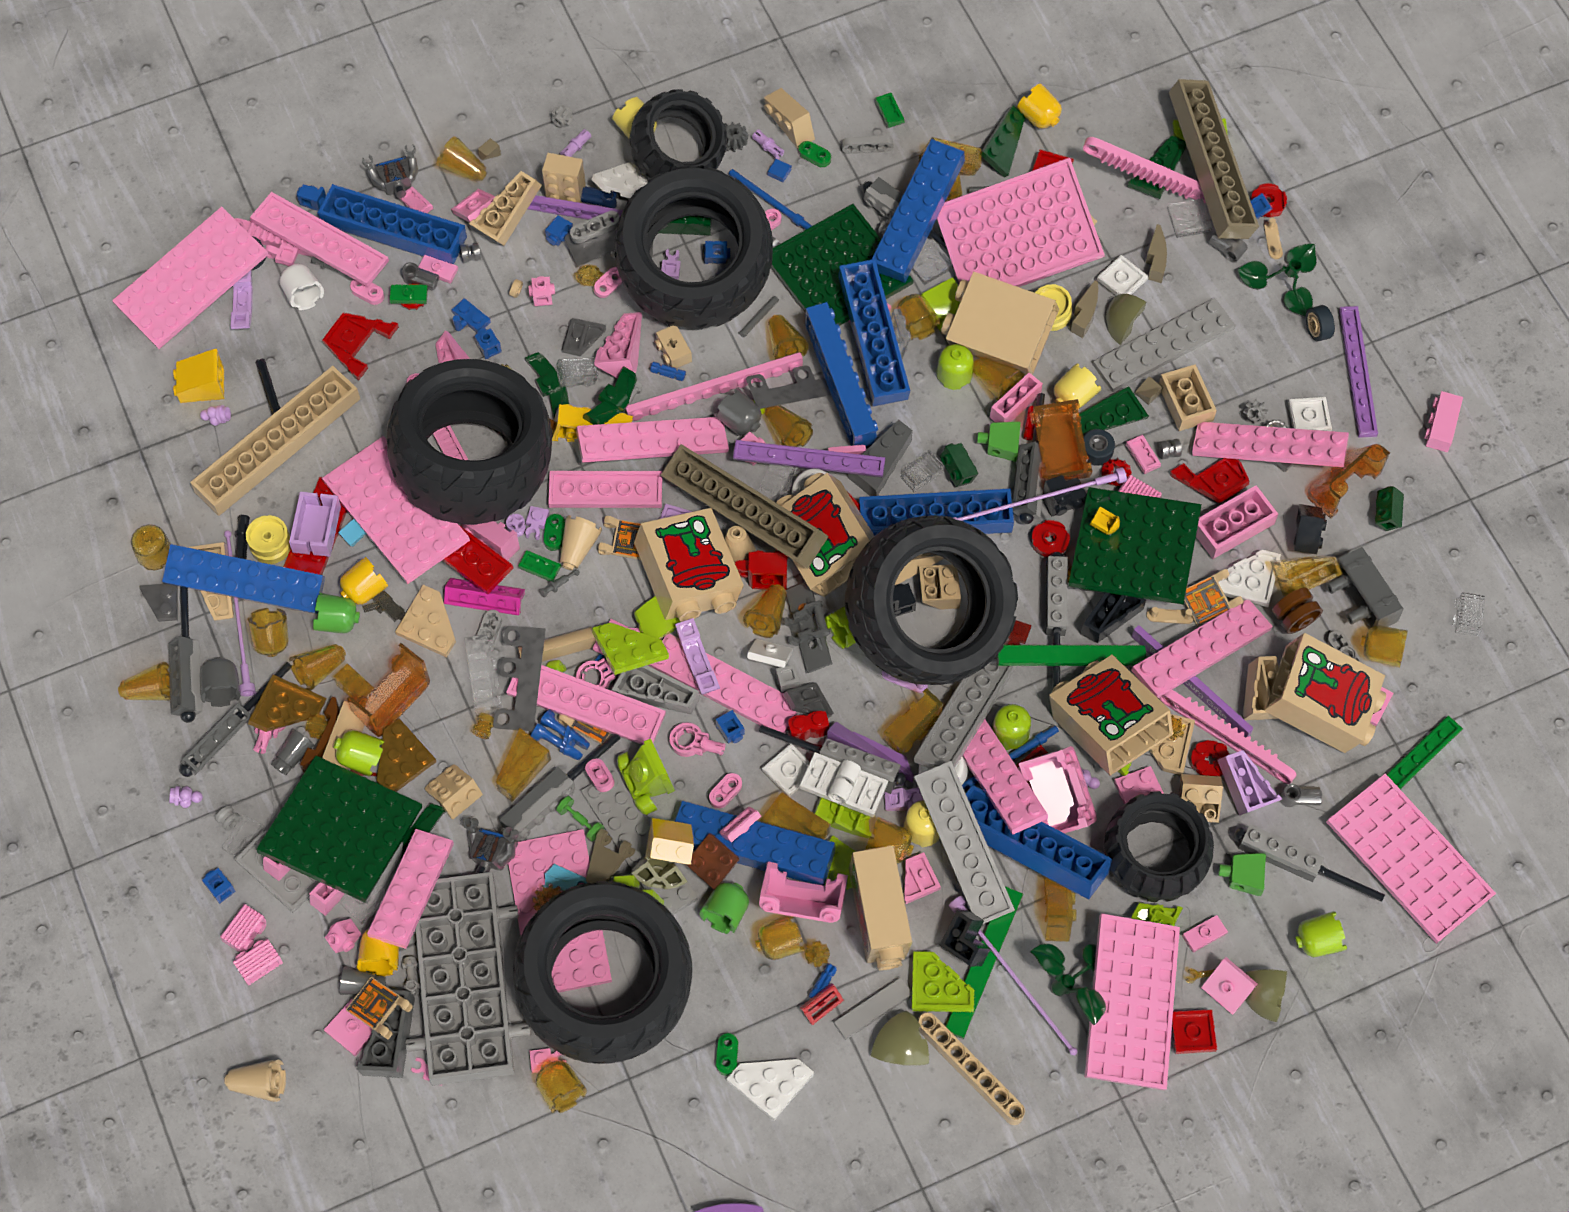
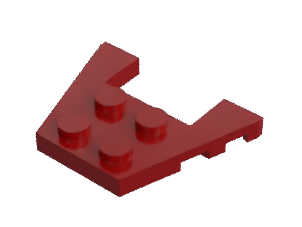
(349, 336)
(1217, 481)

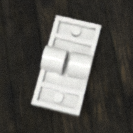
(844, 784)

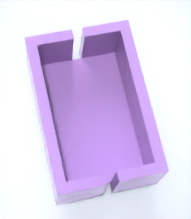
(315, 524)

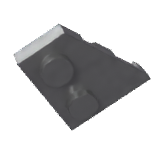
(582, 336)
(162, 600)
(808, 699)

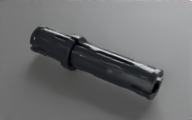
(240, 534)

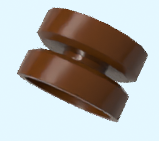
(1297, 610)

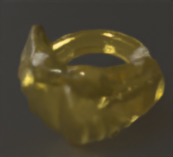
(587, 275)

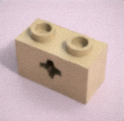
(673, 346)

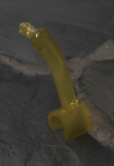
(1202, 974)

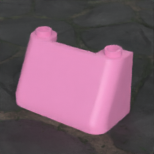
(1060, 789)
(802, 898)

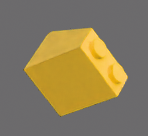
(199, 378)
(670, 841)

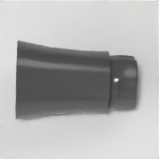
(291, 752)
(354, 980)

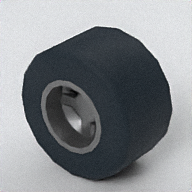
(1096, 440)

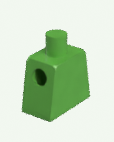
(1002, 440)
(1245, 873)

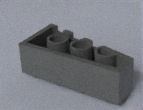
(892, 447)
(388, 1056)

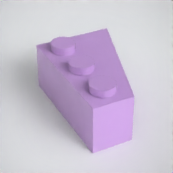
(1246, 783)

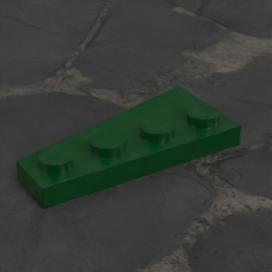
(1003, 142)
(1167, 156)
(1113, 412)

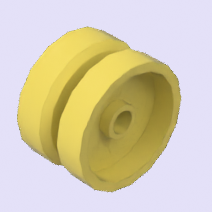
(1063, 301)
(268, 539)

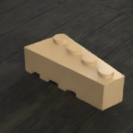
(507, 209)

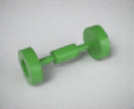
(566, 804)

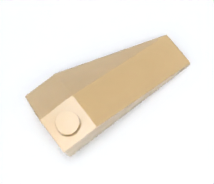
(219, 605)

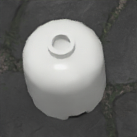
(301, 286)

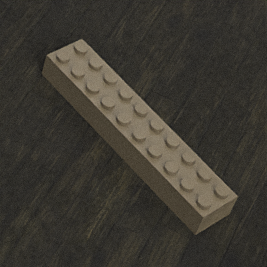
(1213, 159)
(744, 506)

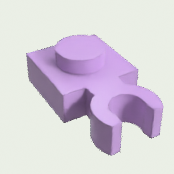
(671, 265)
(536, 519)

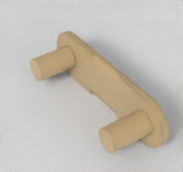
(1273, 239)
(1170, 616)

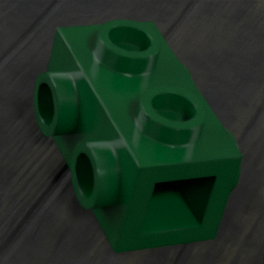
(958, 464)
(1389, 508)

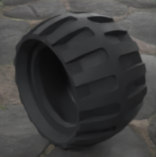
(691, 109)
(1177, 814)

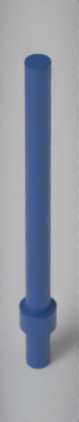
(797, 219)
(1039, 739)

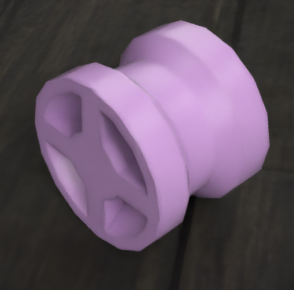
(514, 521)

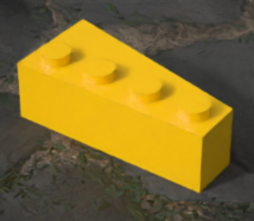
(570, 417)

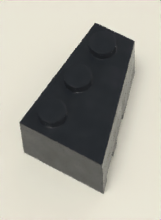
(1110, 614)

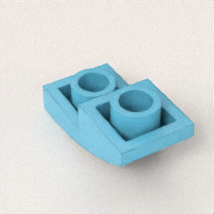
(352, 533)

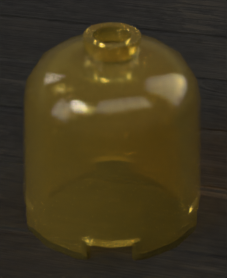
(919, 316)
(150, 546)
(268, 631)
(1384, 645)
(891, 834)
(779, 938)
(559, 1085)

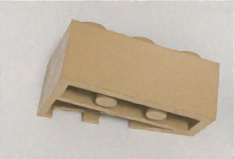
(789, 116)

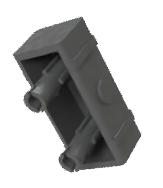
(1367, 590)

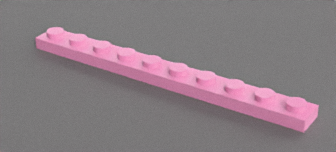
(715, 386)

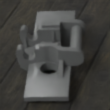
(802, 627)

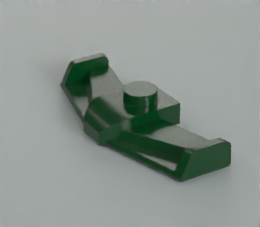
(548, 380)
(613, 398)
(425, 823)

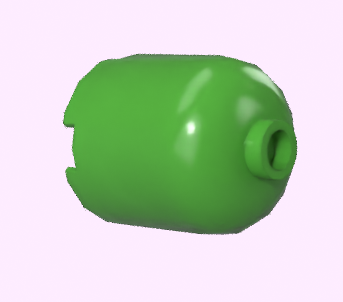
(335, 614)
(725, 907)

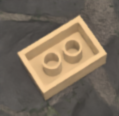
(563, 177)
(1187, 397)

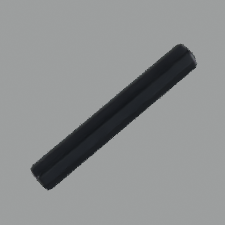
(267, 385)

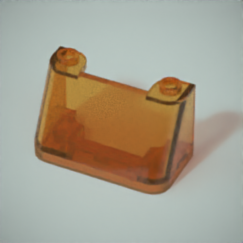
(1061, 440)
(1332, 485)

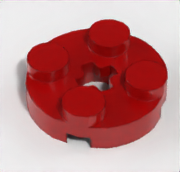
(1276, 195)
(1044, 530)
(1202, 751)

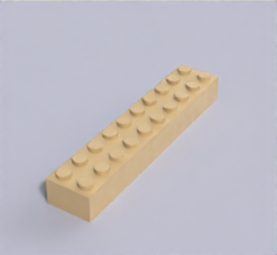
(275, 440)

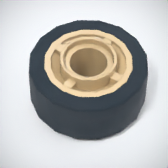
(1320, 323)

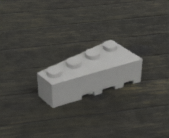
(657, 689)

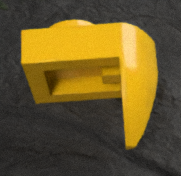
(1105, 521)

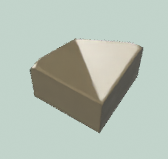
(489, 150)
(1149, 390)

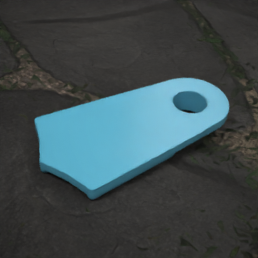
(562, 877)

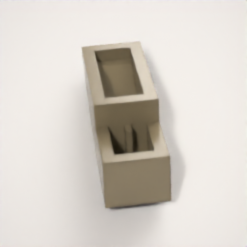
(1157, 255)
(1085, 311)

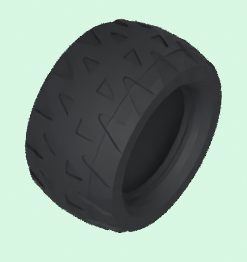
(692, 193)
(475, 394)
(989, 593)
(594, 908)

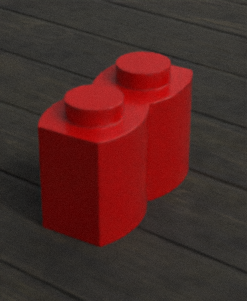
(813, 725)

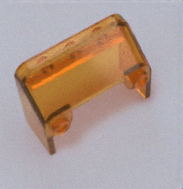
(394, 693)

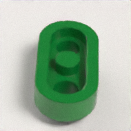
(813, 154)
(554, 530)
(727, 1053)

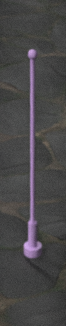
(1119, 475)
(247, 688)
(958, 904)

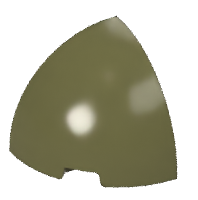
(1121, 315)
(658, 874)
(1268, 994)
(901, 1042)

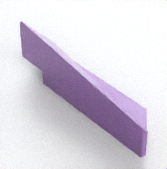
(843, 735)

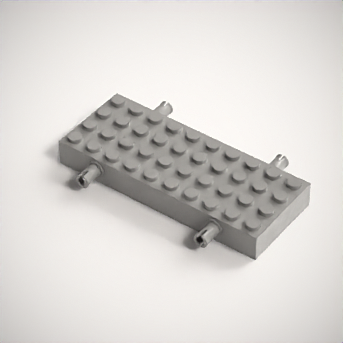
(464, 982)

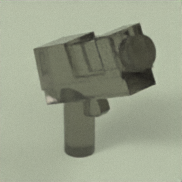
(384, 603)

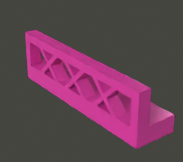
(466, 594)

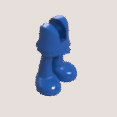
(569, 740)

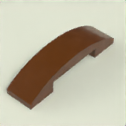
(331, 715)

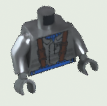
(394, 175)
(490, 848)

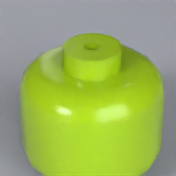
(556, 665)

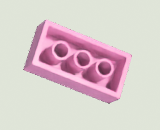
(1235, 522)

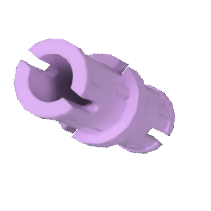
(576, 143)
(768, 144)

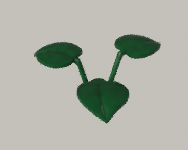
(1299, 259)
(1051, 960)

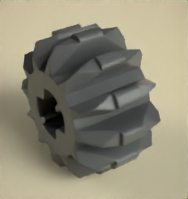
(736, 136)

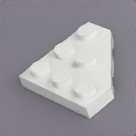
(621, 179)
(1252, 578)
(770, 1083)

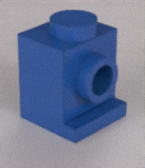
(311, 196)
(558, 230)
(713, 247)
(487, 343)
(727, 722)
(224, 890)

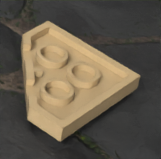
(428, 623)
(1173, 754)

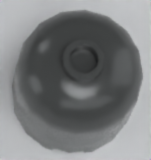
(739, 413)
(219, 682)

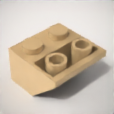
(940, 586)
(1204, 793)

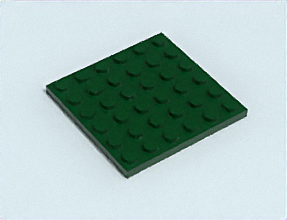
(812, 259)
(1147, 552)
(339, 828)

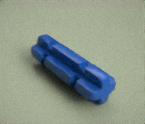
(668, 371)
(823, 980)

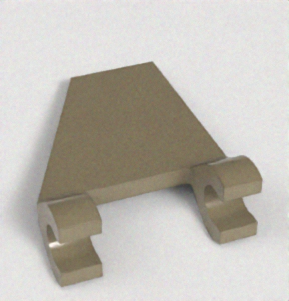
(605, 861)

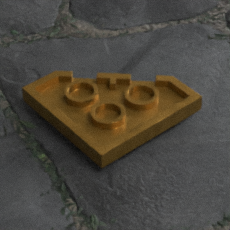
(285, 705)
(401, 757)

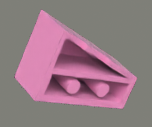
(496, 537)

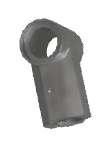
(1232, 248)
(420, 276)
(1301, 795)

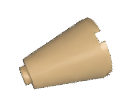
(577, 541)
(739, 543)
(258, 1080)

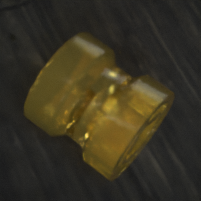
(483, 727)

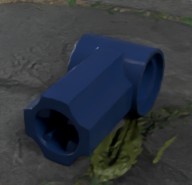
(599, 197)

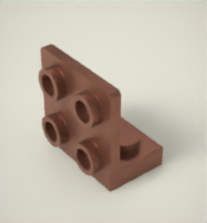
(713, 861)

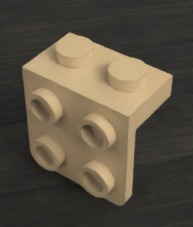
(454, 790)

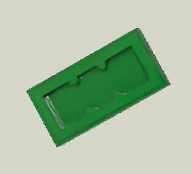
(889, 110)
(408, 294)
(539, 566)

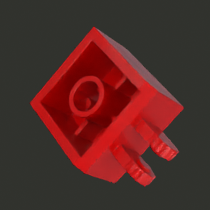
(764, 569)

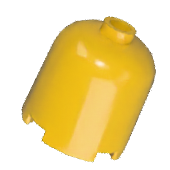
(1040, 107)
(361, 582)
(377, 956)

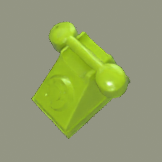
(645, 776)

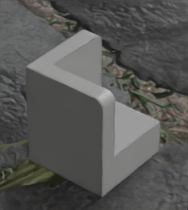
(788, 678)

